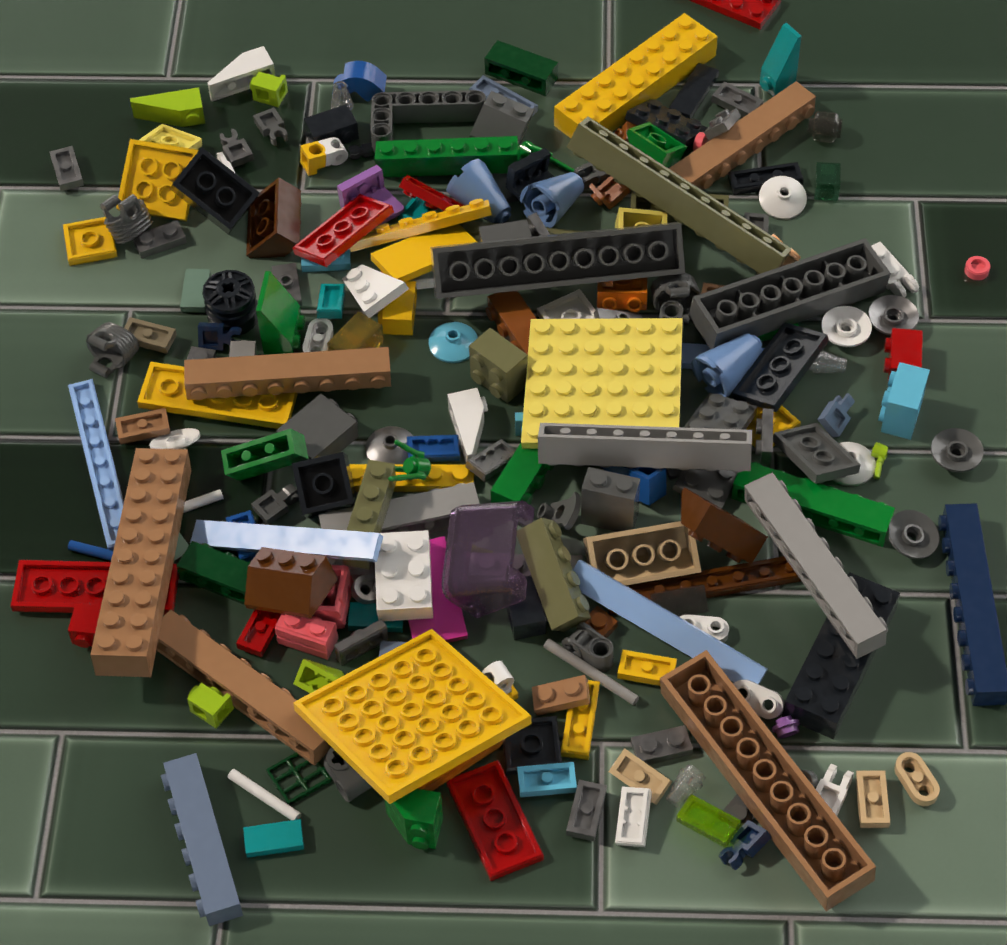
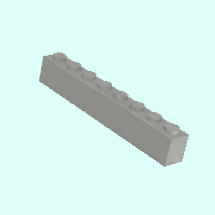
(645, 446)
(816, 566)

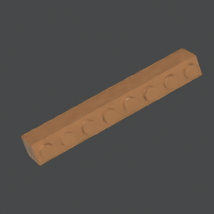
(747, 136)
(287, 373)
(250, 691)

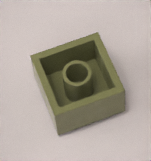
(498, 365)

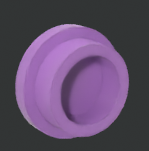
(786, 727)

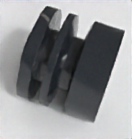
(231, 300)

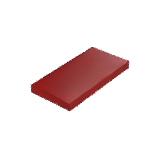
(343, 230)
(494, 820)

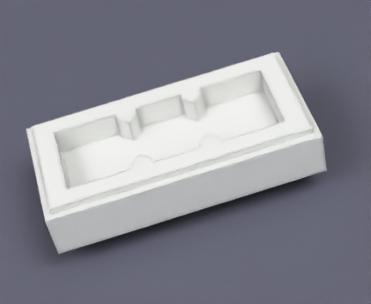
(633, 817)

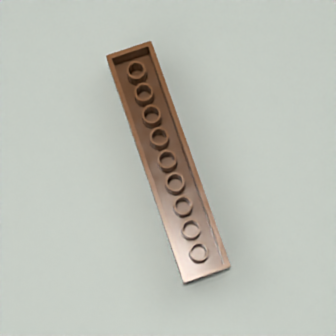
(141, 564)
(768, 781)

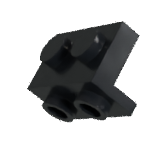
(528, 171)

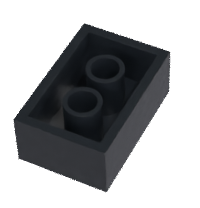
(215, 190)

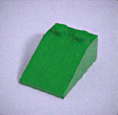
(278, 318)

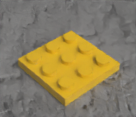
(150, 174)

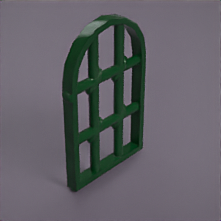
(321, 769)

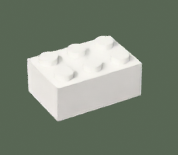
(404, 577)

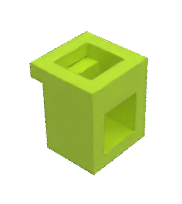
(269, 88)
(210, 704)

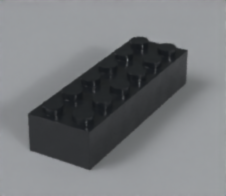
(832, 671)

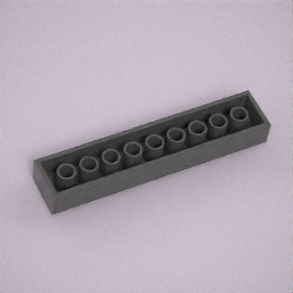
(557, 260)

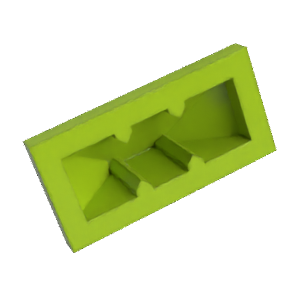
(315, 675)

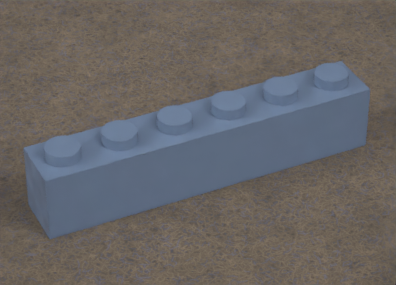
(202, 838)

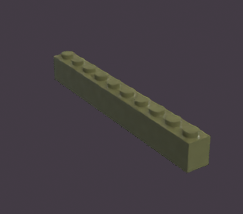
(677, 197)

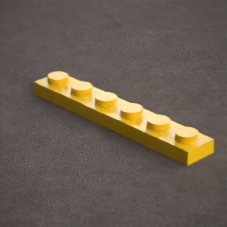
(428, 222)
(439, 477)

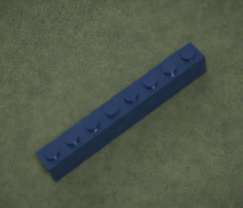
(974, 605)

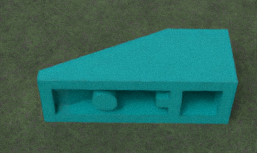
(782, 61)

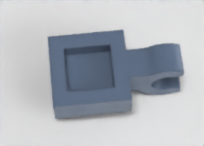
(835, 416)

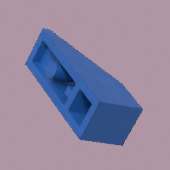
(651, 481)

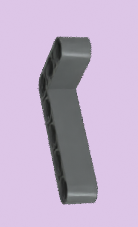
(422, 107)

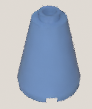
(478, 183)
(552, 197)
(727, 363)

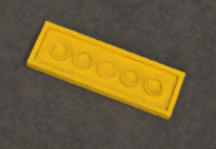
(166, 389)

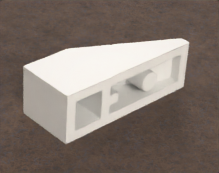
(239, 73)
(468, 419)

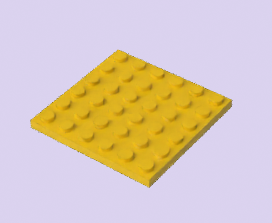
(411, 715)

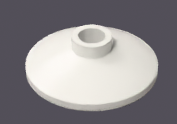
(782, 206)
(846, 326)
(176, 440)
(867, 467)

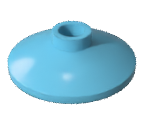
(448, 348)

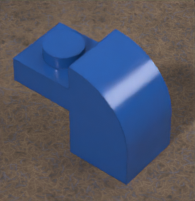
(363, 79)

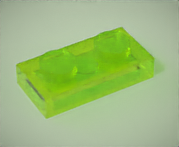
(708, 820)

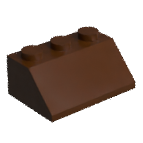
(274, 221)
(720, 528)
(288, 582)

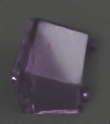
(481, 556)

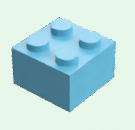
(903, 400)

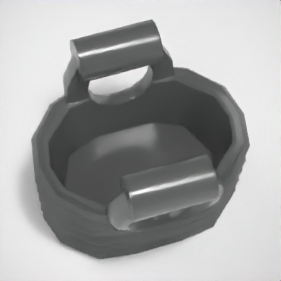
(132, 220)
(675, 288)
(111, 343)

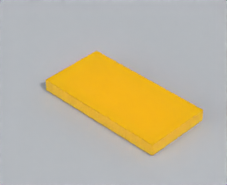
(413, 255)

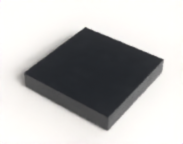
(533, 745)

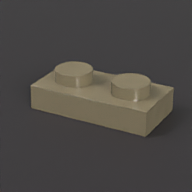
(151, 335)

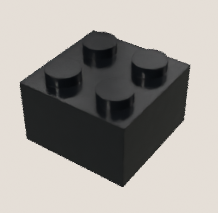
(324, 484)

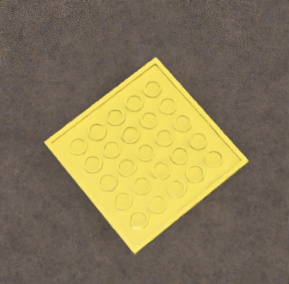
(602, 373)

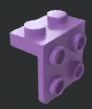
(371, 185)

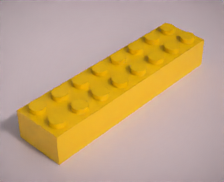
(638, 76)

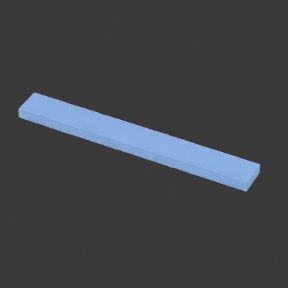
(98, 457)
(317, 541)
(665, 624)

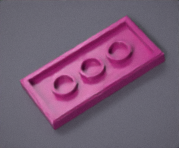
(447, 616)

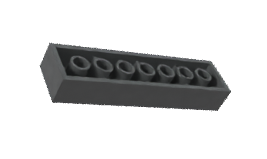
(790, 293)

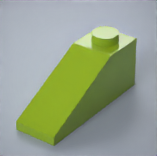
(172, 108)

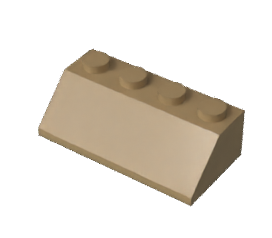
(644, 553)

